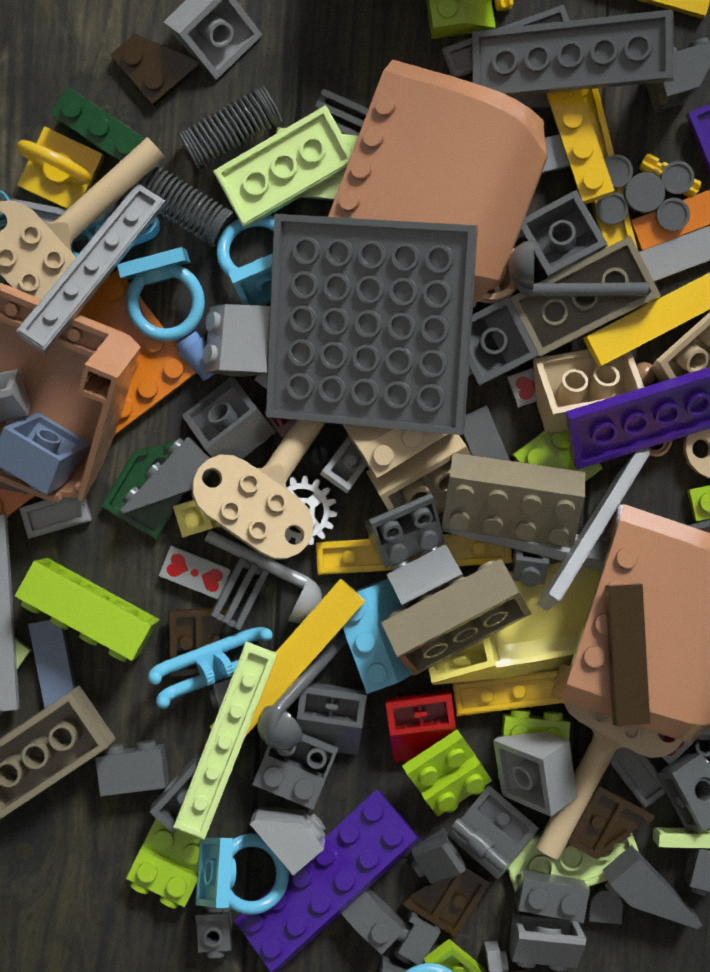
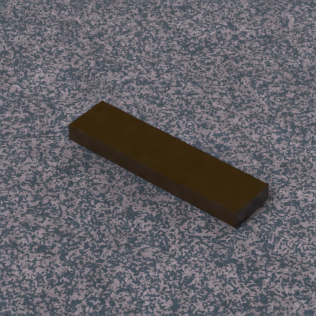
(627, 654)

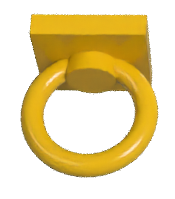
(58, 168)

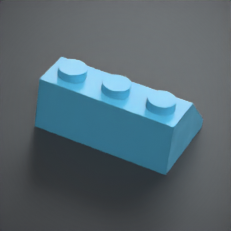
(369, 641)

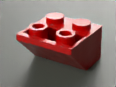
(419, 722)

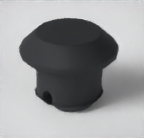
(319, 454)

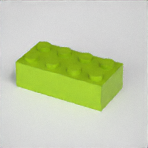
(86, 608)

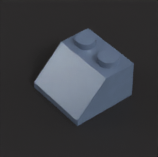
(41, 452)

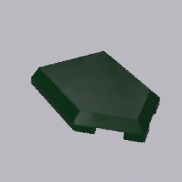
(149, 519)

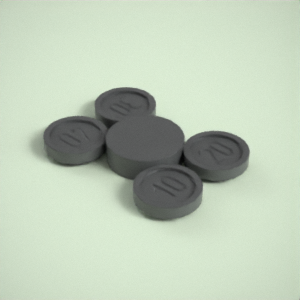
(646, 193)

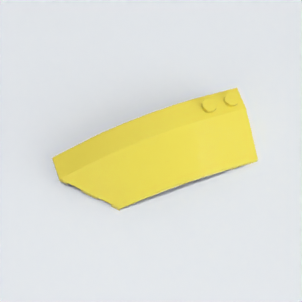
(532, 643)

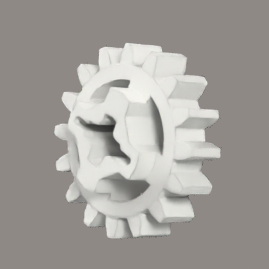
(313, 501)

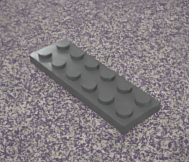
(576, 54)

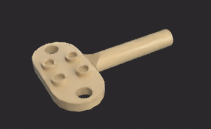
(40, 251)
(255, 500)
(604, 743)

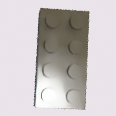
(562, 320)
(513, 500)
(455, 617)
(49, 748)

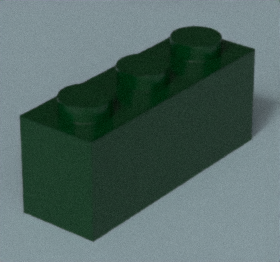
(95, 125)

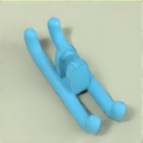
(210, 661)

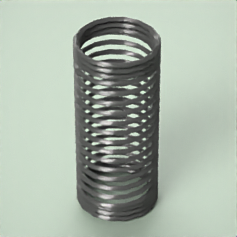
(190, 139)
(217, 226)

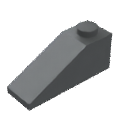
(646, 890)
(374, 920)

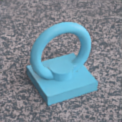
(153, 270)
(251, 280)
(218, 875)

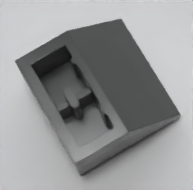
(689, 71)
(405, 530)
(333, 715)
(297, 772)

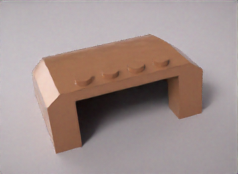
(446, 156)
(74, 384)
(675, 578)

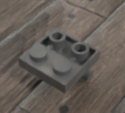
(493, 831)

